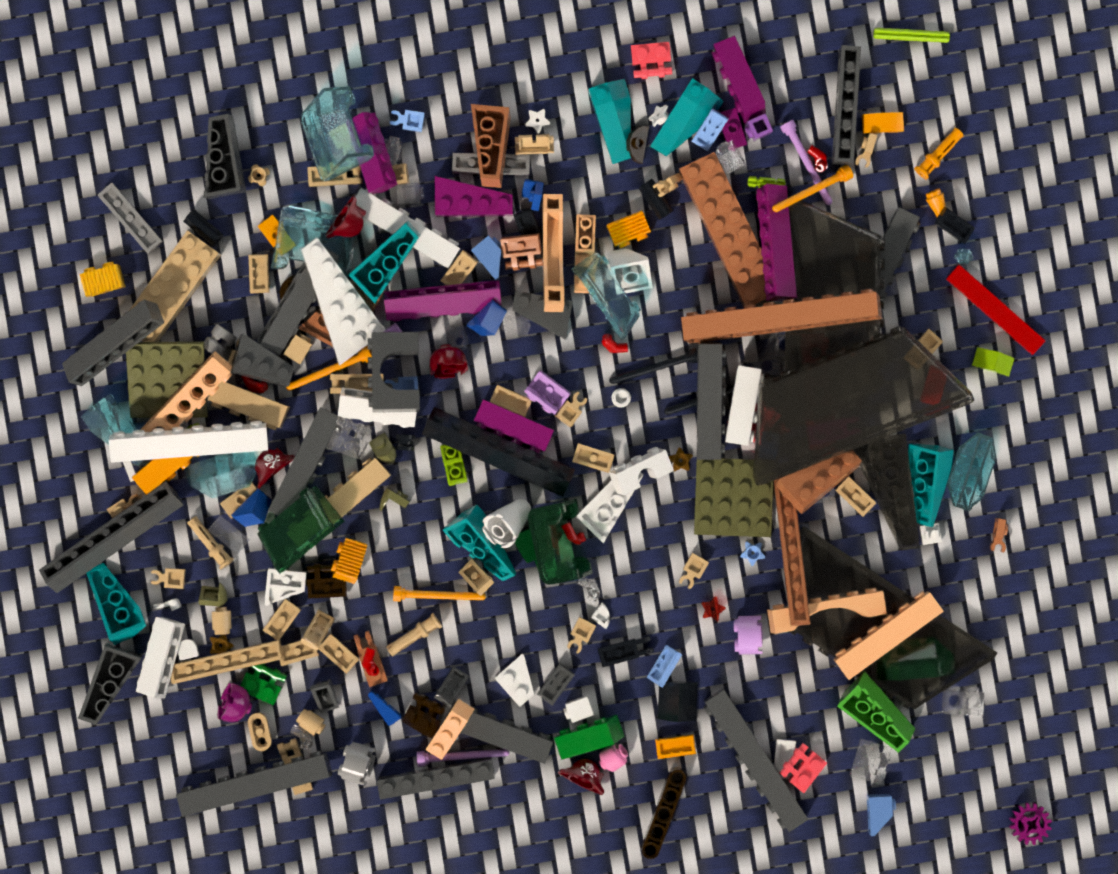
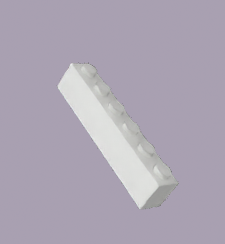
(389, 219)

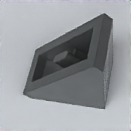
(324, 695)

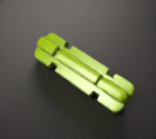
(753, 181)

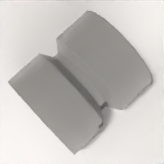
(211, 343)

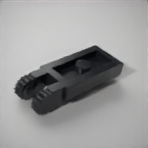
(623, 651)

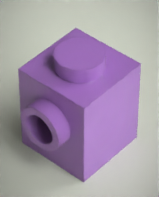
(758, 127)

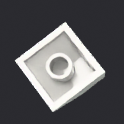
(630, 269)

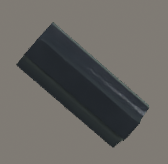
(658, 204)
(203, 228)

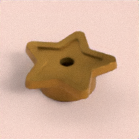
(685, 459)
(221, 640)

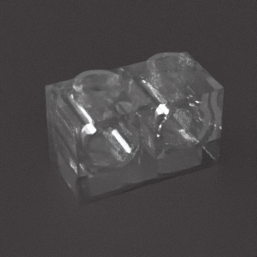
(962, 706)

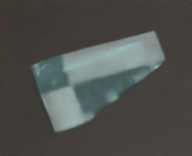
(109, 417)

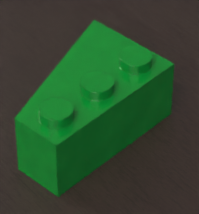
(589, 737)

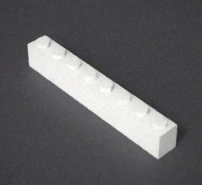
(188, 442)

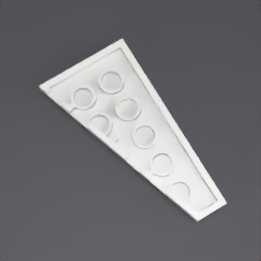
(341, 306)

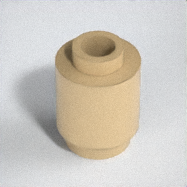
(221, 620)
(311, 722)

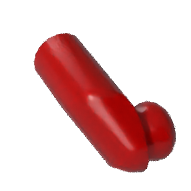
(612, 346)
(571, 535)
(368, 662)

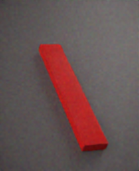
(995, 309)

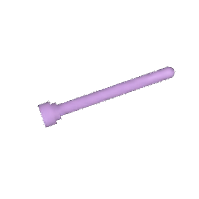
(789, 129)
(424, 758)

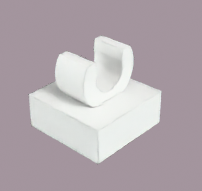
(930, 534)

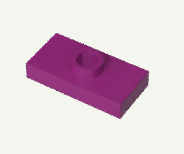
(732, 129)

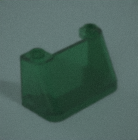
(298, 528)
(551, 545)

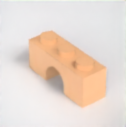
(450, 729)

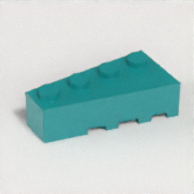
(380, 266)

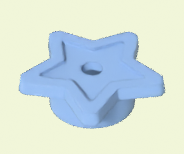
(747, 553)

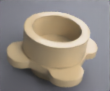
(258, 170)

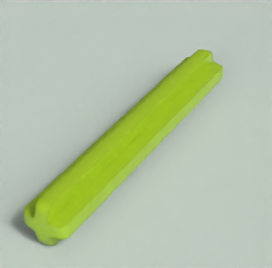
(911, 35)

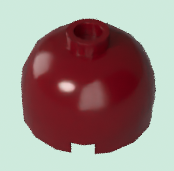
(447, 361)

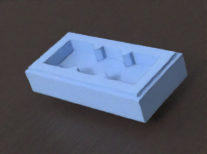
(710, 129)
(664, 666)

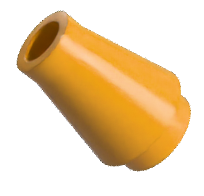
(936, 201)

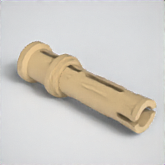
(216, 550)
(421, 630)

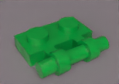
(261, 688)

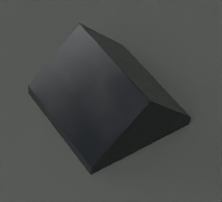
(677, 701)

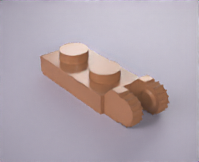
(381, 677)

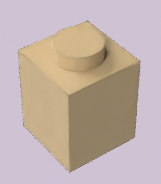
(298, 348)

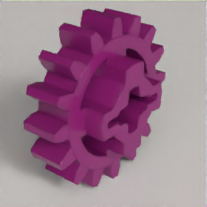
(1025, 829)

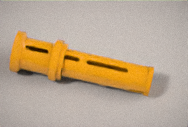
(933, 159)

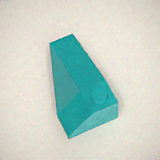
(613, 112)
(686, 117)
(929, 473)
(468, 532)
(117, 608)

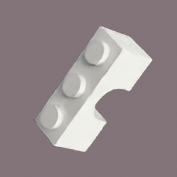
(626, 475)

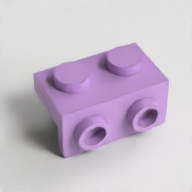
(547, 392)

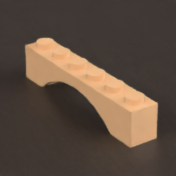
(553, 252)
(866, 604)

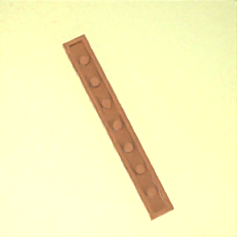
(792, 560)

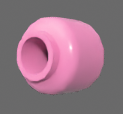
(613, 757)

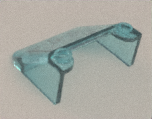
(333, 133)
(299, 227)
(608, 294)

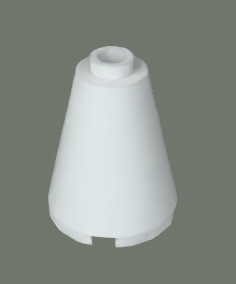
(506, 523)

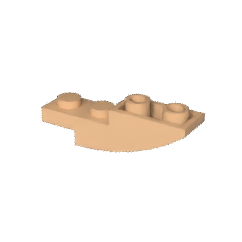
(584, 244)

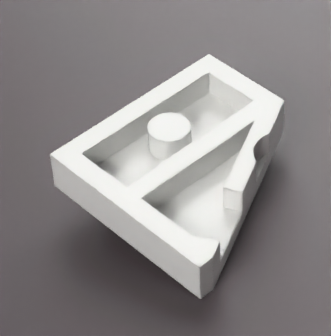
(284, 584)
(516, 680)

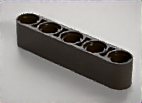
(656, 820)

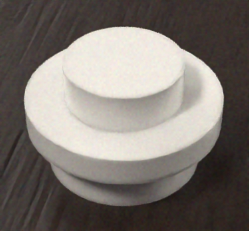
(621, 397)

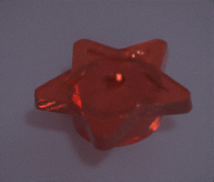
(712, 604)

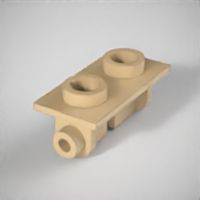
(542, 145)

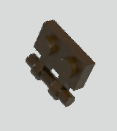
(324, 587)
(420, 720)

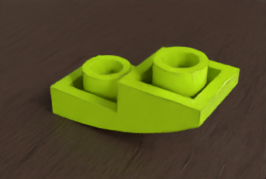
(453, 465)

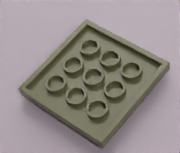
(158, 371)
(730, 500)

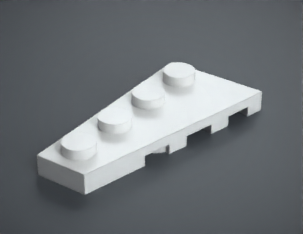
(604, 510)

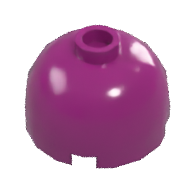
(234, 703)

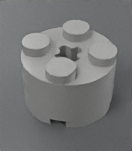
(357, 763)

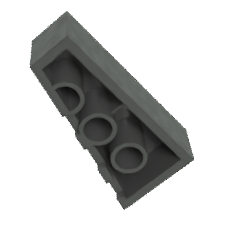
(224, 165)
(109, 677)

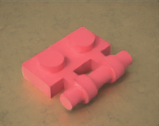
(651, 54)
(806, 771)

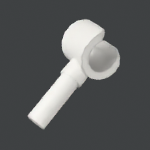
(174, 604)

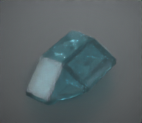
(971, 471)
(223, 473)

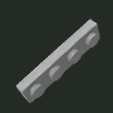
(468, 164)
(130, 218)

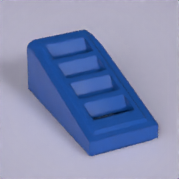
(388, 713)

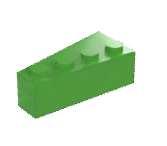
(876, 712)

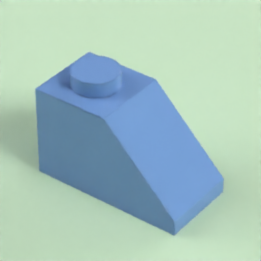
(489, 255)
(879, 811)

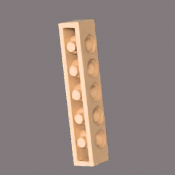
(214, 364)

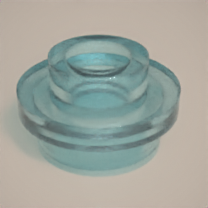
(963, 256)

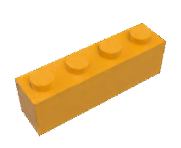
(159, 470)

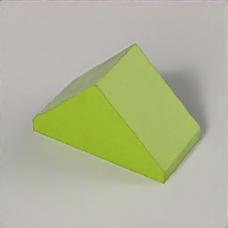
(993, 361)

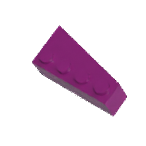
(739, 78)
(467, 200)

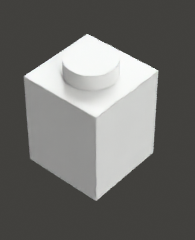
(578, 709)

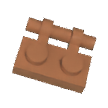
(522, 245)

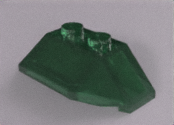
(916, 660)

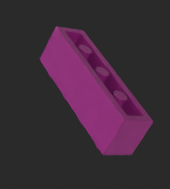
(378, 170)
(513, 425)

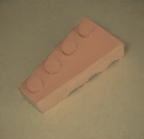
(491, 139)
(812, 483)

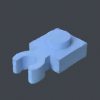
(411, 120)

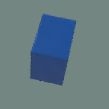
(488, 319)
(253, 510)

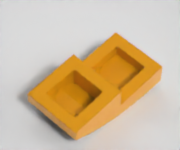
(882, 123)

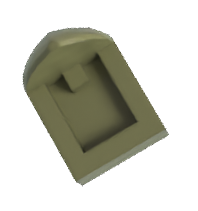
(383, 449)
(399, 497)
(213, 596)

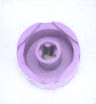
(749, 635)

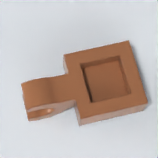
(1000, 529)

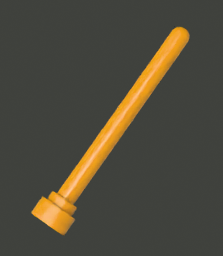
(843, 174)
(361, 356)
(400, 594)

